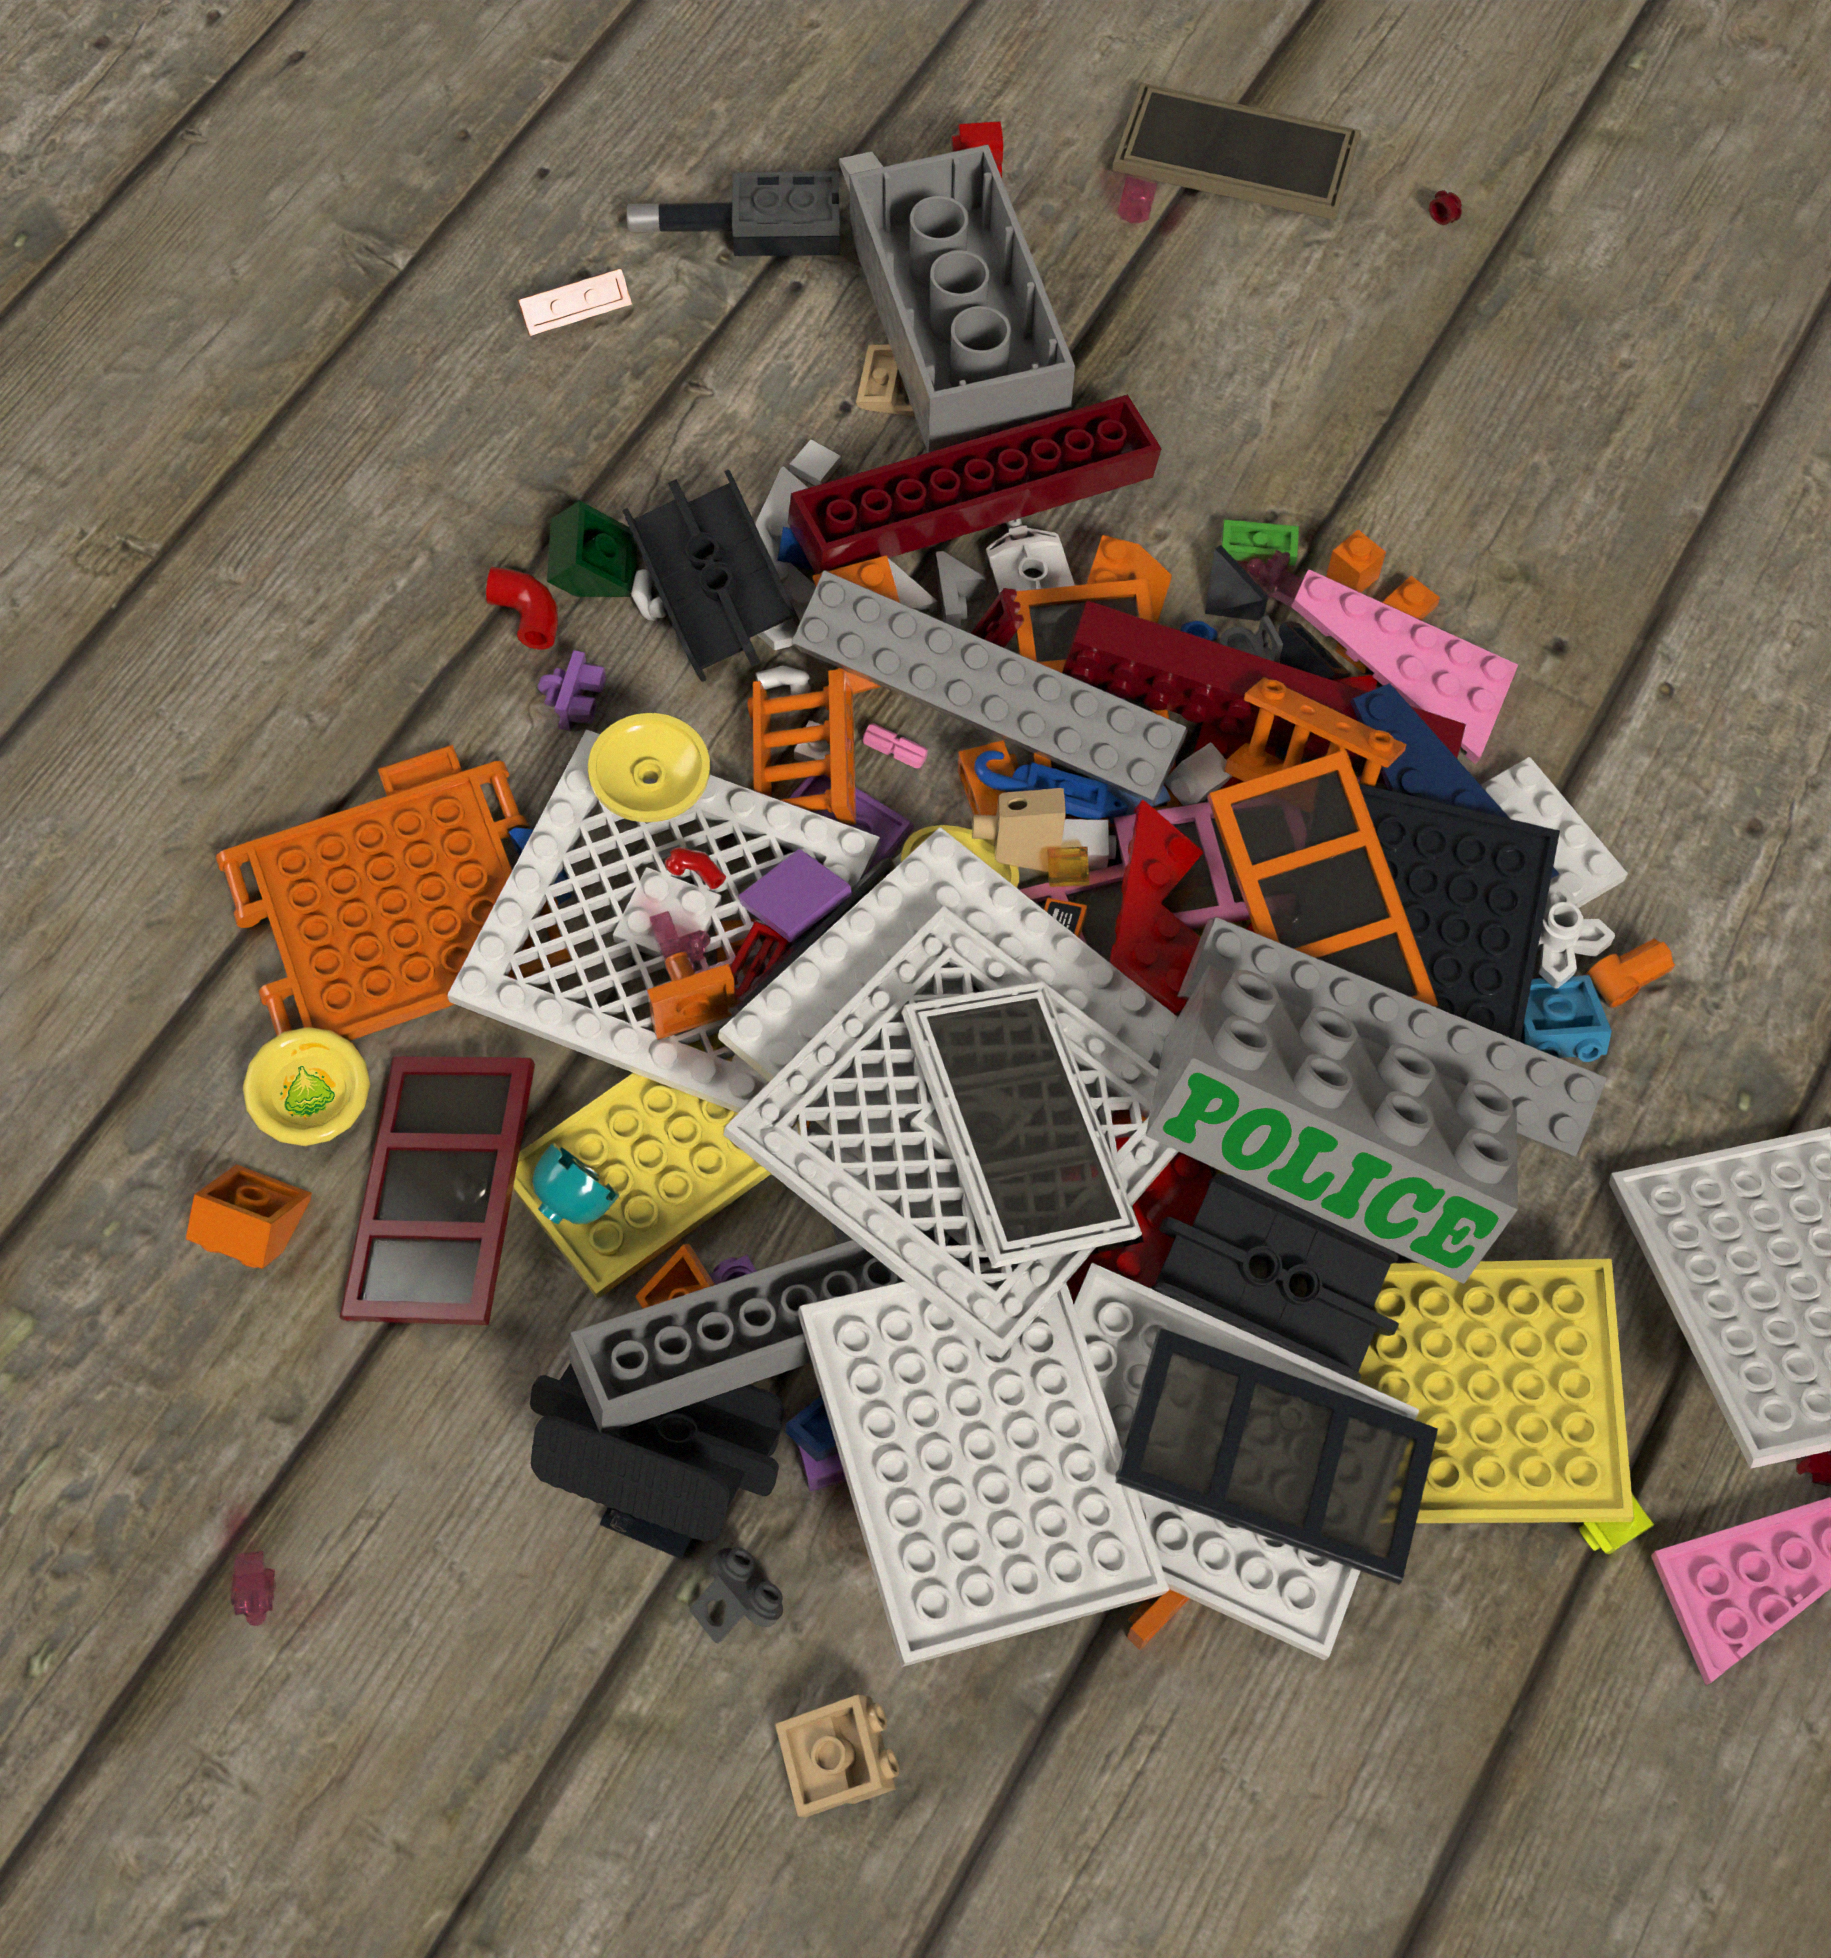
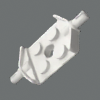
(1027, 549)

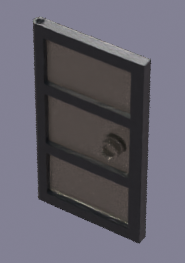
(1277, 1456)

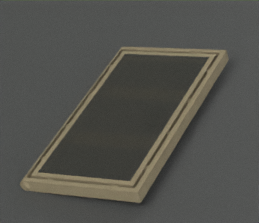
(1237, 151)

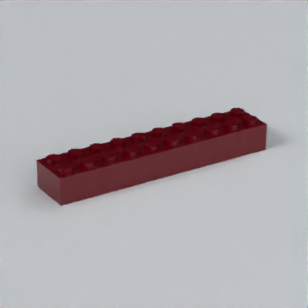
(973, 485)
(1207, 679)

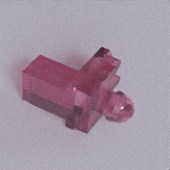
(1137, 198)
(1275, 578)
(669, 942)
(252, 1587)

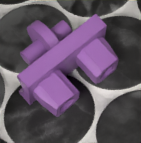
(567, 691)

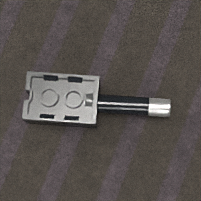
(767, 214)

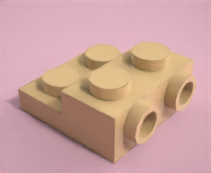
(837, 1755)

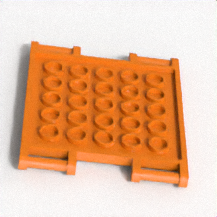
(381, 902)

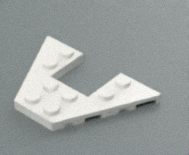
(798, 587)

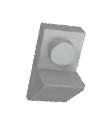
(955, 587)

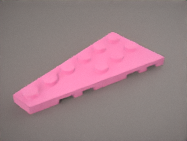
(1417, 659)
(1746, 1582)

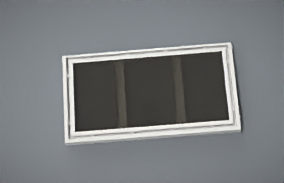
(1020, 1124)

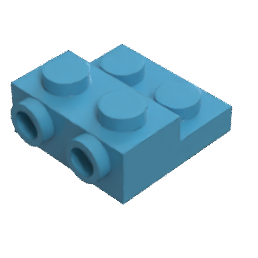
(1566, 1020)

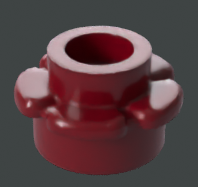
(1445, 207)

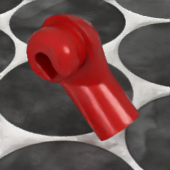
(697, 861)

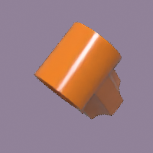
(1623, 976)

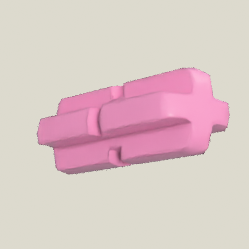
(903, 748)

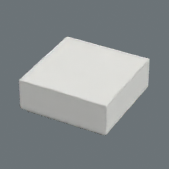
(815, 463)

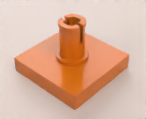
(690, 997)

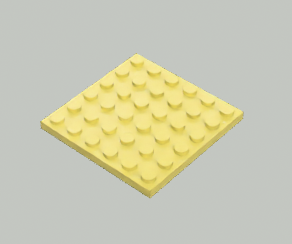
(1517, 1382)

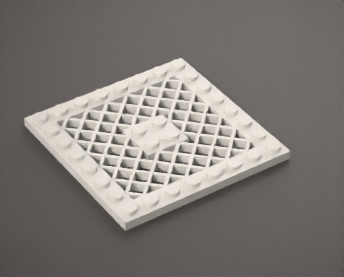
(483, 978)
(860, 1211)

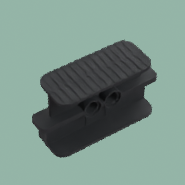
(708, 619)
(1341, 1270)
(664, 1469)

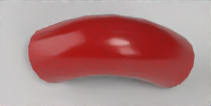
(531, 599)

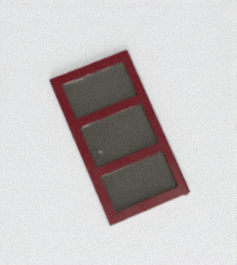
(439, 1191)

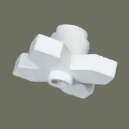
(1565, 934)

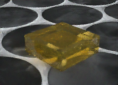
(1068, 866)

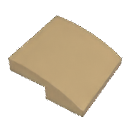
(882, 383)

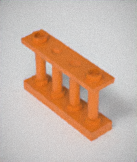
(1308, 716)
(836, 731)

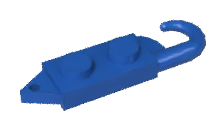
(1082, 795)

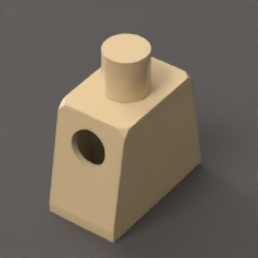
(1024, 827)

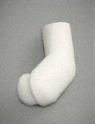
(641, 594)
(785, 675)

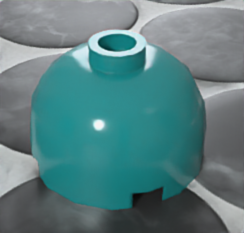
(570, 1188)

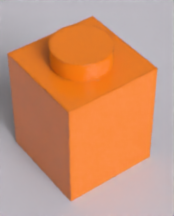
(1356, 562)

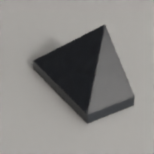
(1233, 591)
(1307, 654)

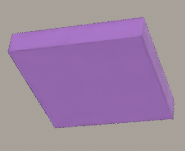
(795, 895)

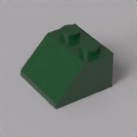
(591, 553)

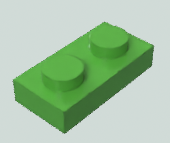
(1259, 540)

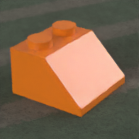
(1130, 561)
(246, 1216)

